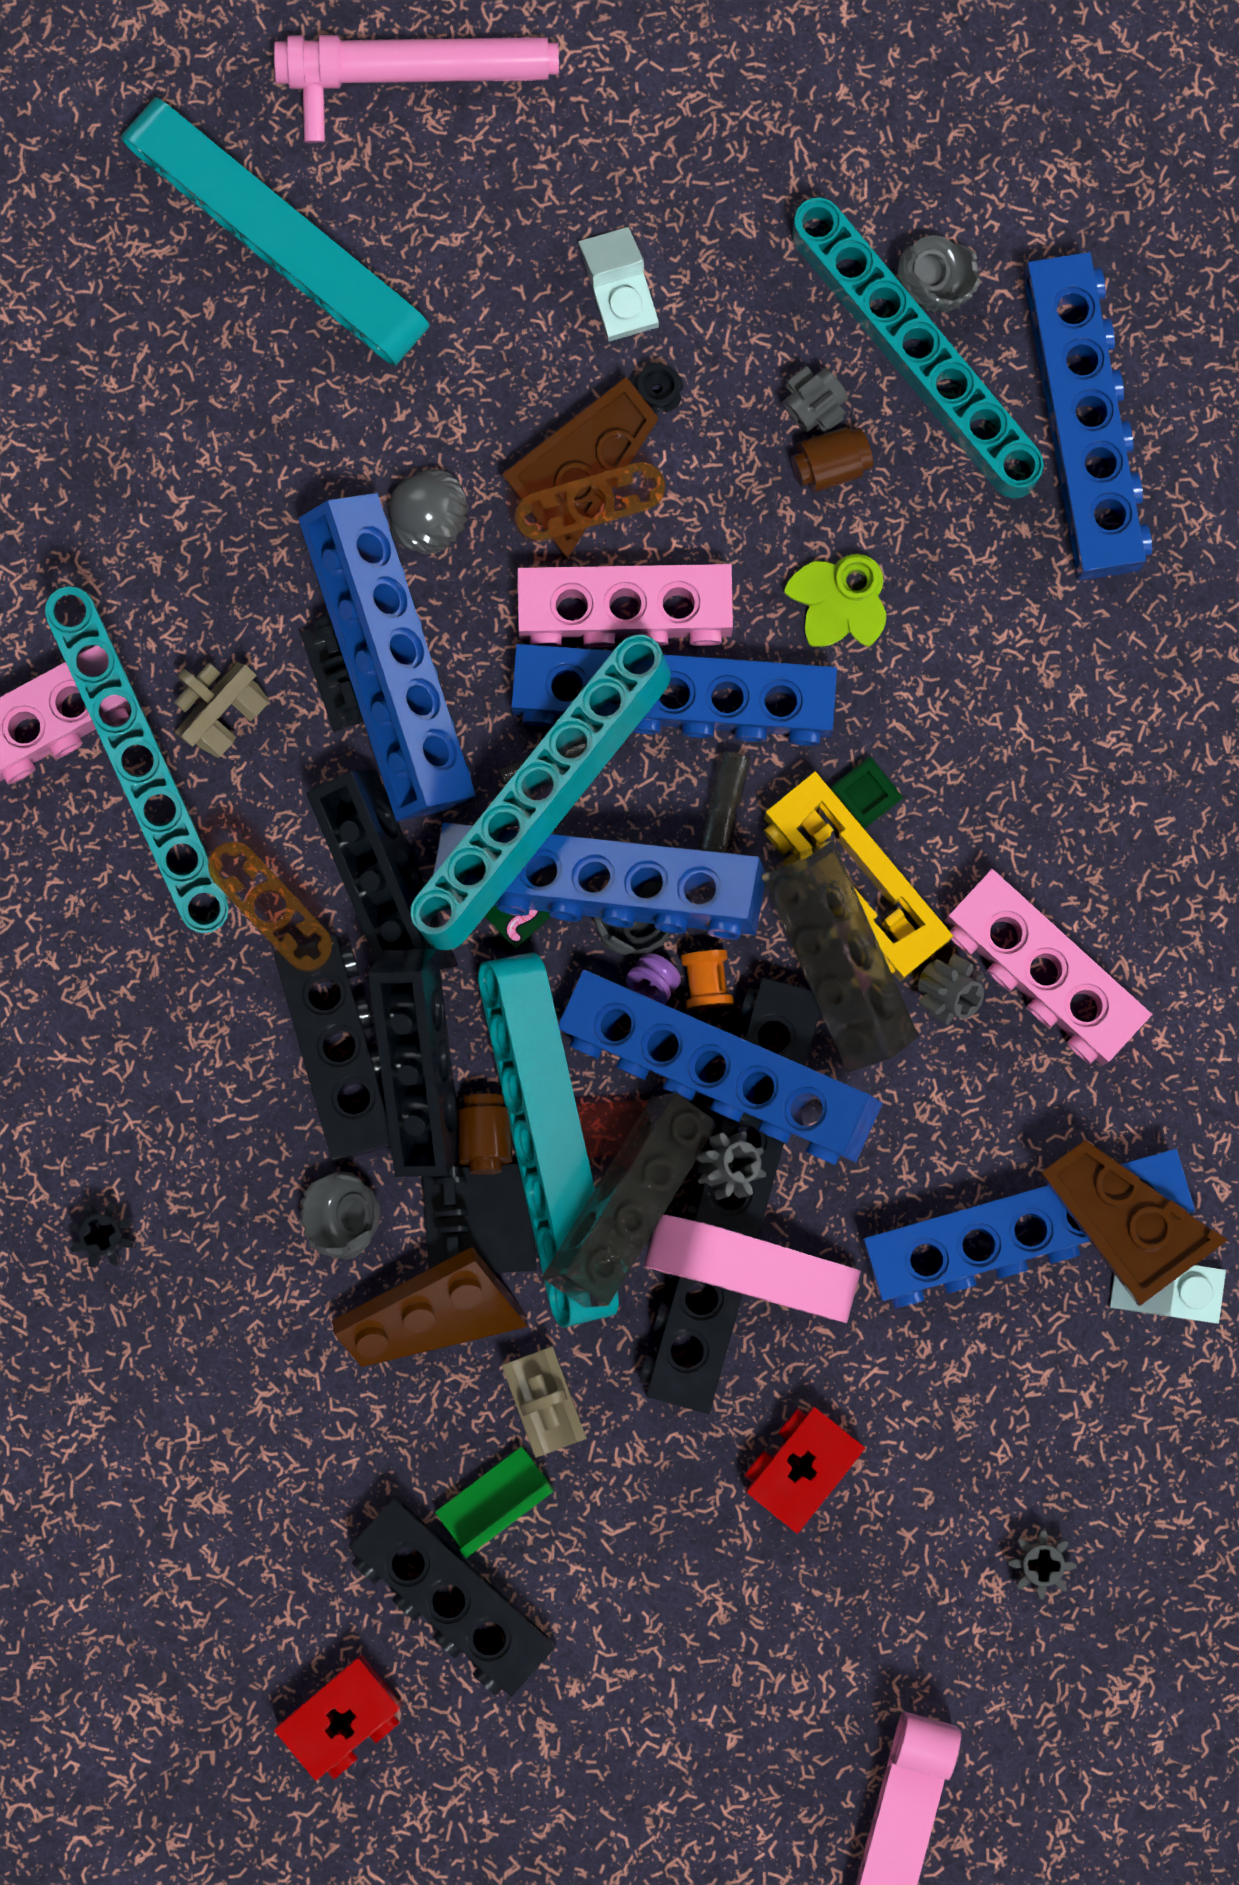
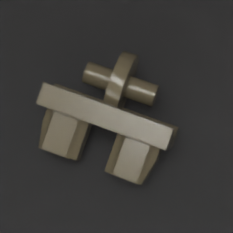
(232, 689)
(544, 1402)

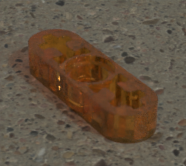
(623, 478)
(232, 886)

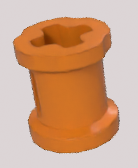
(706, 980)

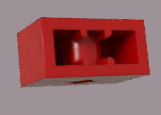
(832, 1457)
(308, 1730)

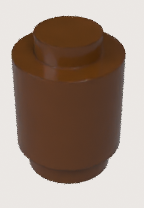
(832, 459)
(484, 1134)

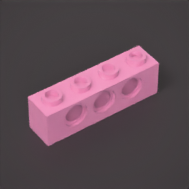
(546, 587)
(43, 701)
(1117, 1010)

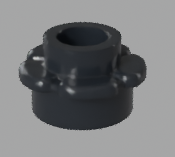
(665, 377)

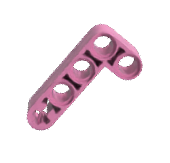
(752, 1267)
(908, 1800)

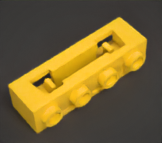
(799, 810)

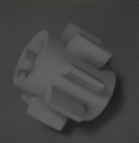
(815, 400)
(951, 989)
(745, 1161)
(1031, 1552)

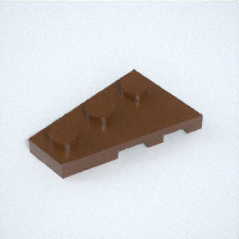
(591, 443)
(1127, 1222)
(431, 1311)

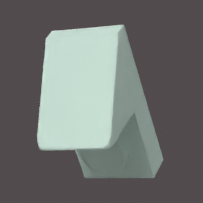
(619, 283)
(1191, 1296)

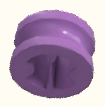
(653, 977)

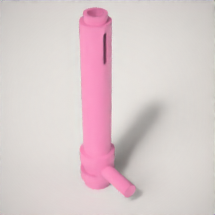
(336, 61)

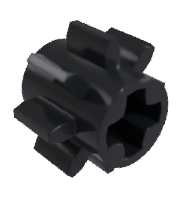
(116, 1240)

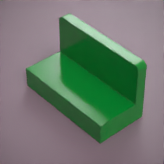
(494, 1501)

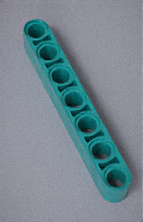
(275, 231)
(913, 323)
(136, 731)
(540, 817)
(540, 1112)

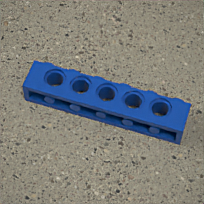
(1076, 283)
(386, 656)
(808, 686)
(630, 866)
(602, 1003)
(891, 1251)

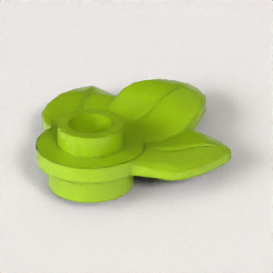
(834, 606)

